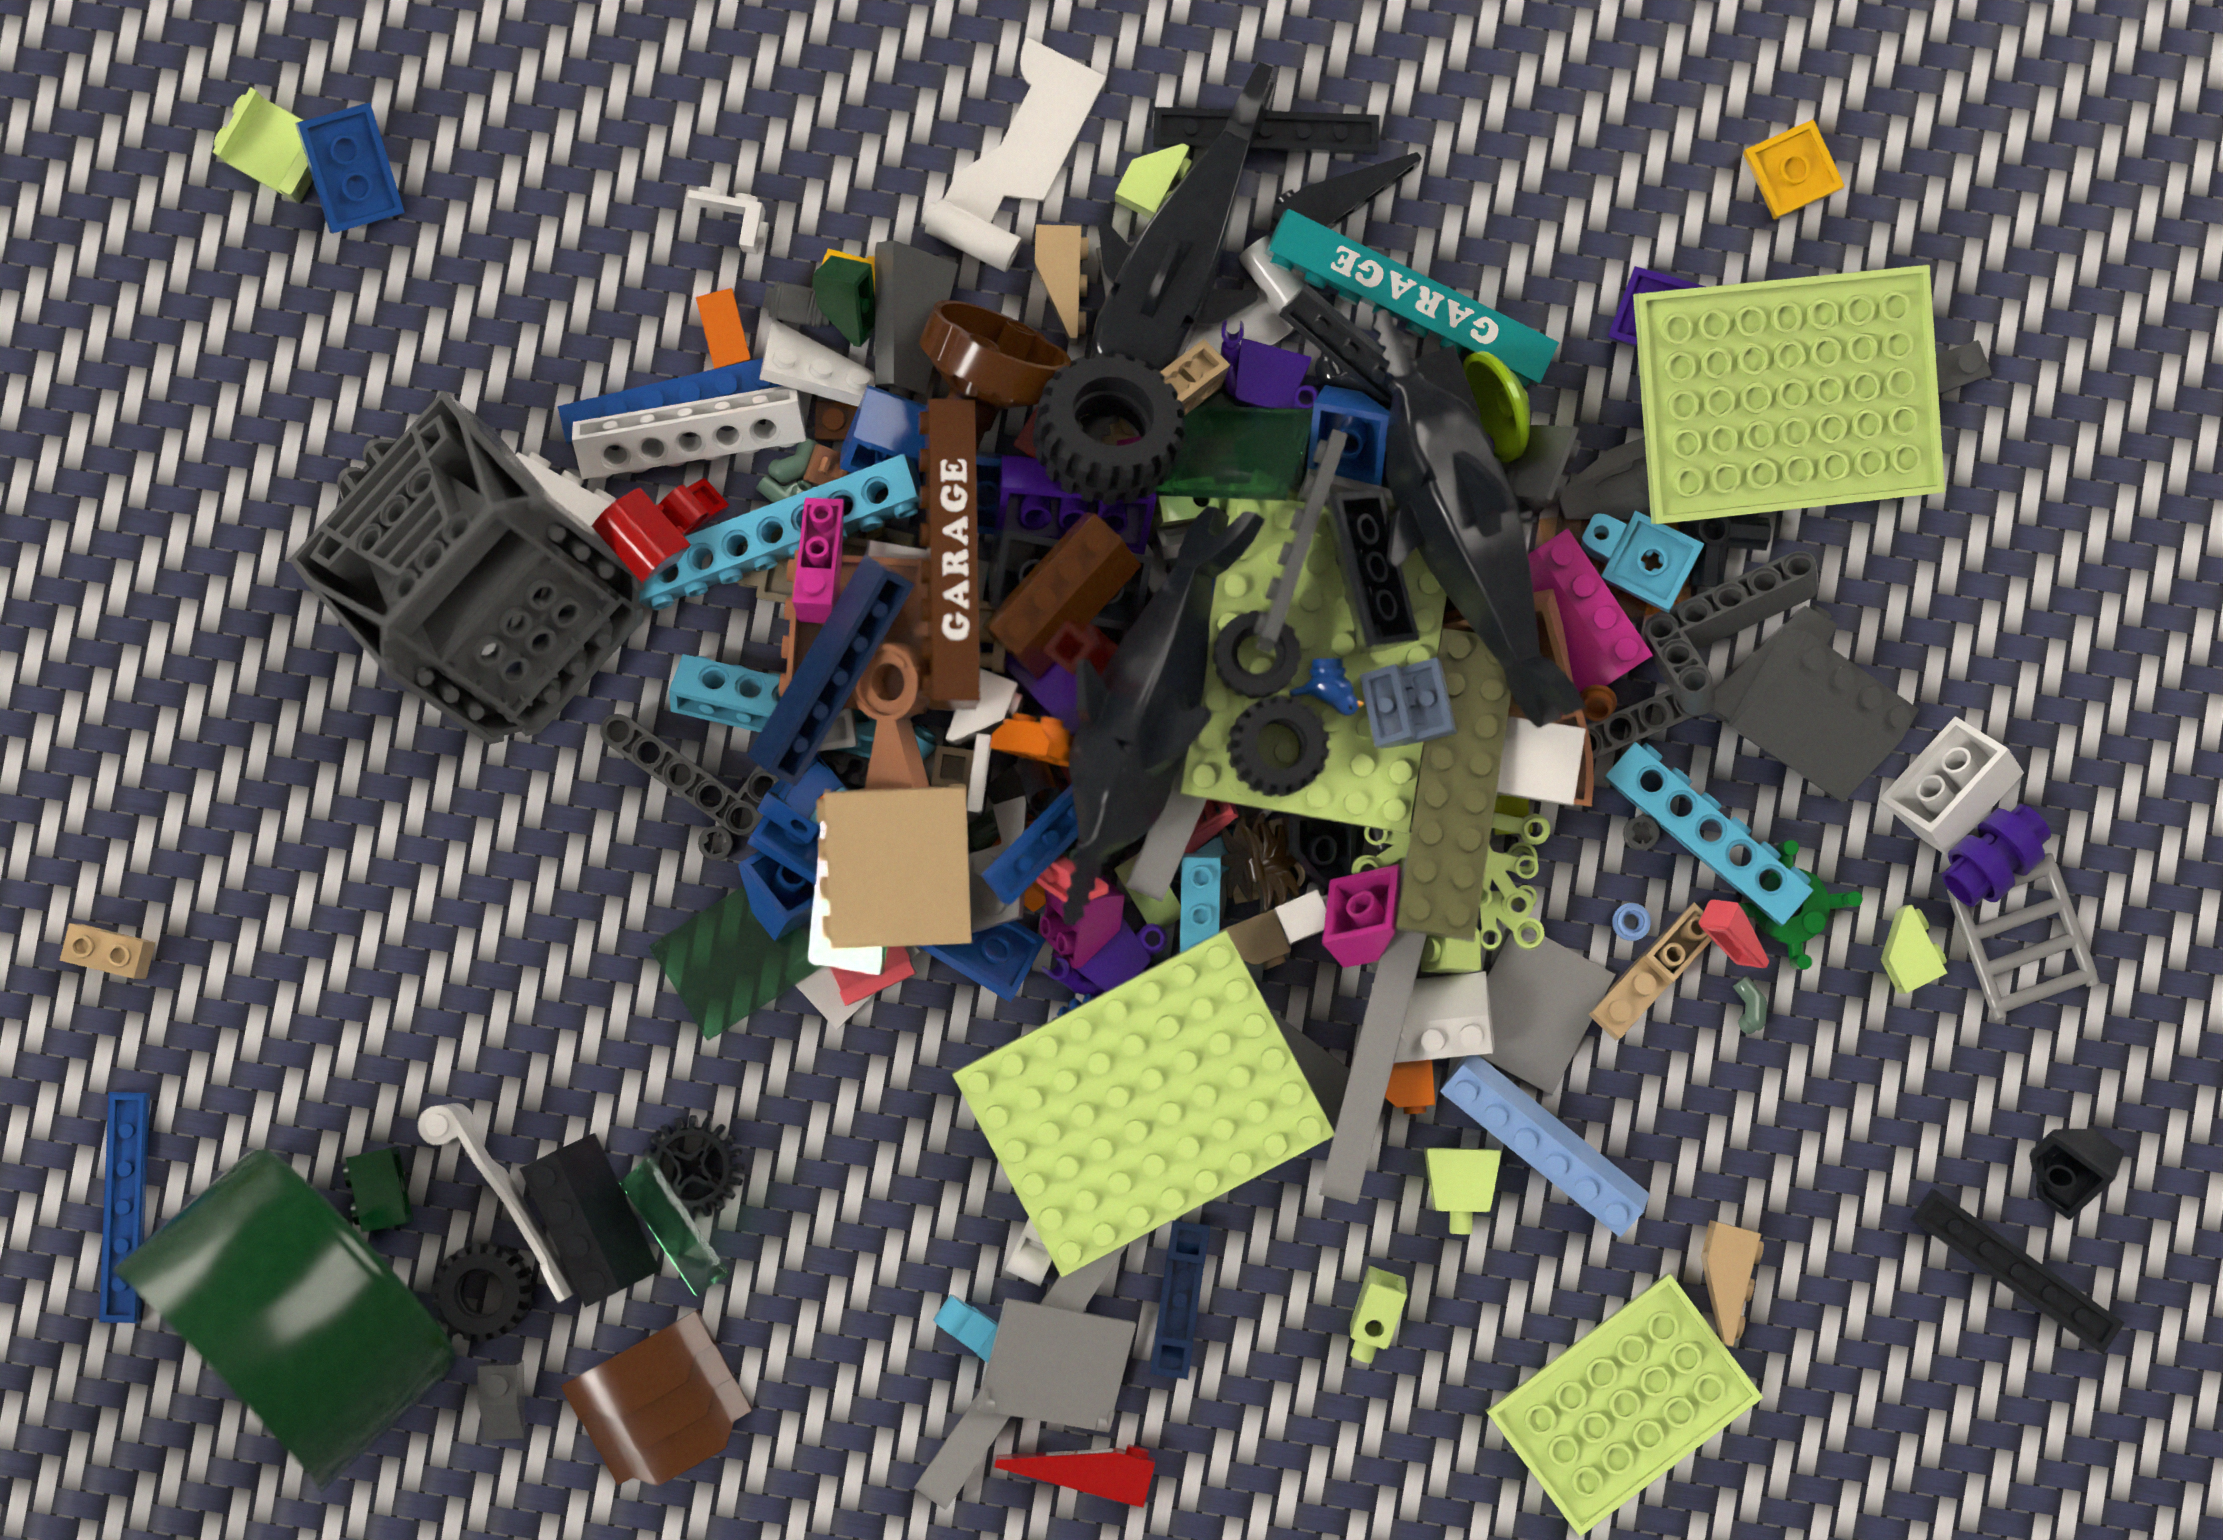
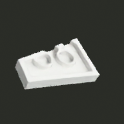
(811, 367)

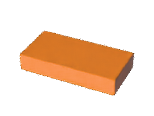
(723, 328)

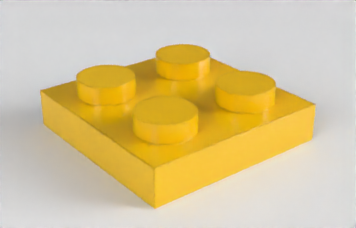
(1793, 169)

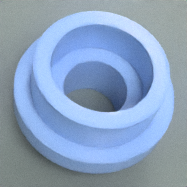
(1643, 921)

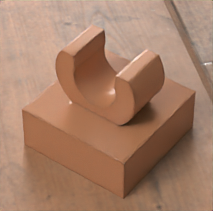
(824, 466)

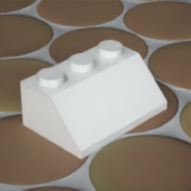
(567, 489)
(997, 702)
(1952, 785)
(1447, 1018)

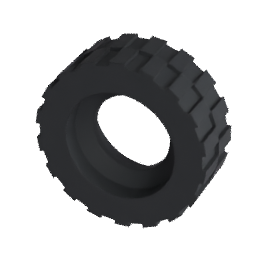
(1236, 676)

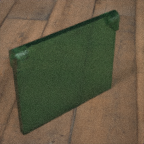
(730, 964)
(673, 1226)

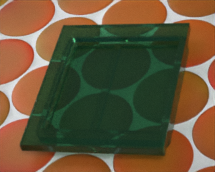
(1239, 453)

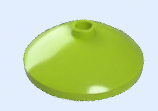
(1500, 402)

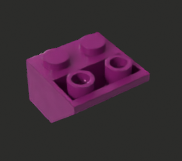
(1081, 942)

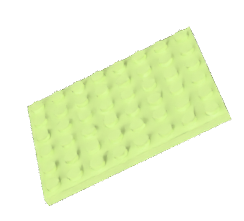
(1789, 393)
(1359, 780)
(1144, 1103)

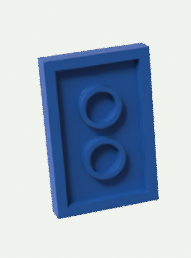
(350, 167)

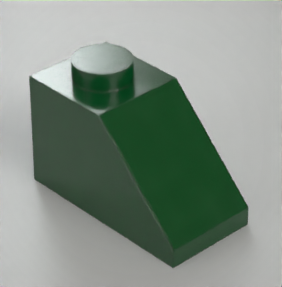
(847, 297)

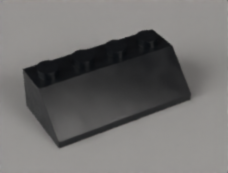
(1017, 555)
(1372, 588)
(590, 1219)

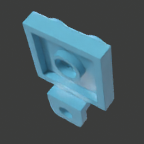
(1627, 546)

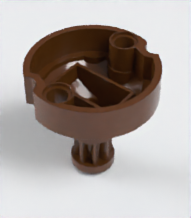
(989, 359)

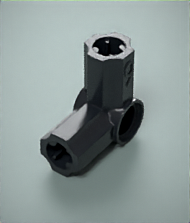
(1733, 532)

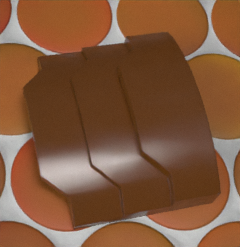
(660, 1403)

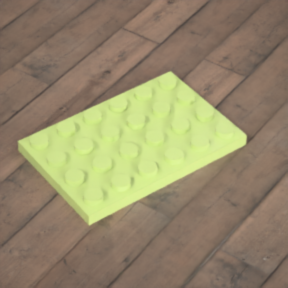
(1624, 1404)

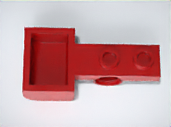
(653, 535)

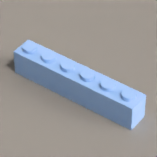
(1545, 1143)

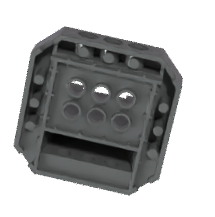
(448, 546)

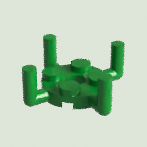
(1812, 913)

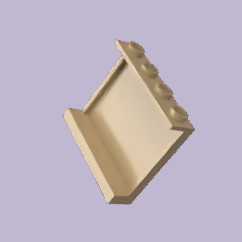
(895, 867)

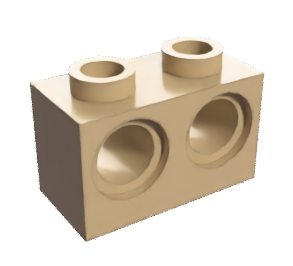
(1196, 374)
(107, 951)

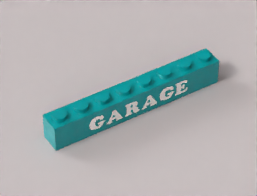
(1407, 296)

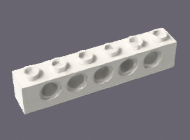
(701, 417)

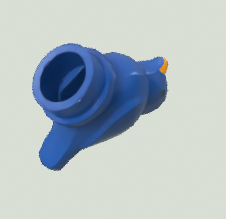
(1330, 686)

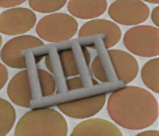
(2072, 939)

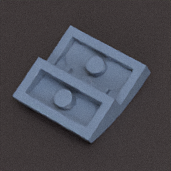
(1408, 703)

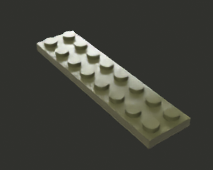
(1456, 796)

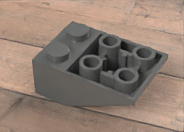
(1539, 470)

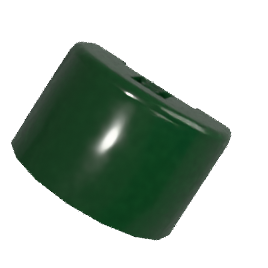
(292, 1312)

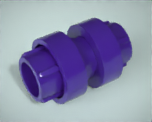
(2006, 845)

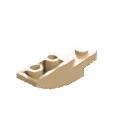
(1651, 973)

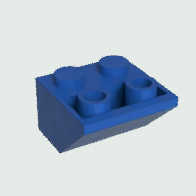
(882, 430)

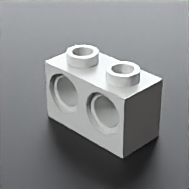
(1302, 916)

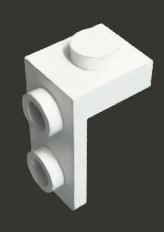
(753, 230)

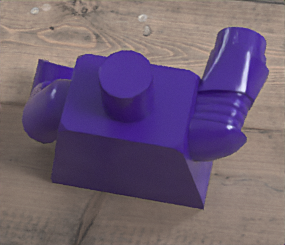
(1265, 374)
(1114, 963)

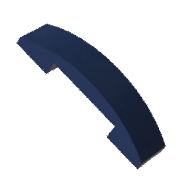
(1179, 1300)

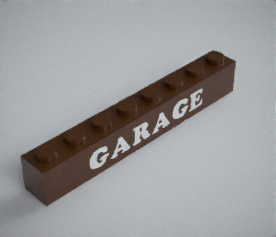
(951, 554)

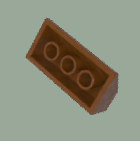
(1066, 584)

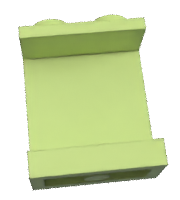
(265, 146)

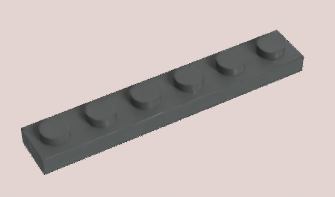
(1294, 553)

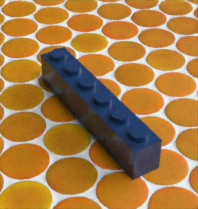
(830, 670)

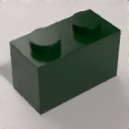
(378, 1189)

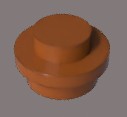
(1599, 702)

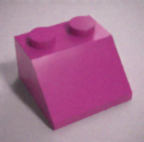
(1361, 915)

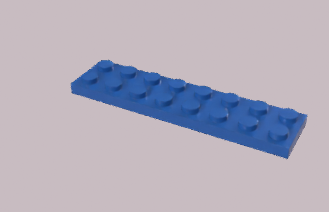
(995, 956)

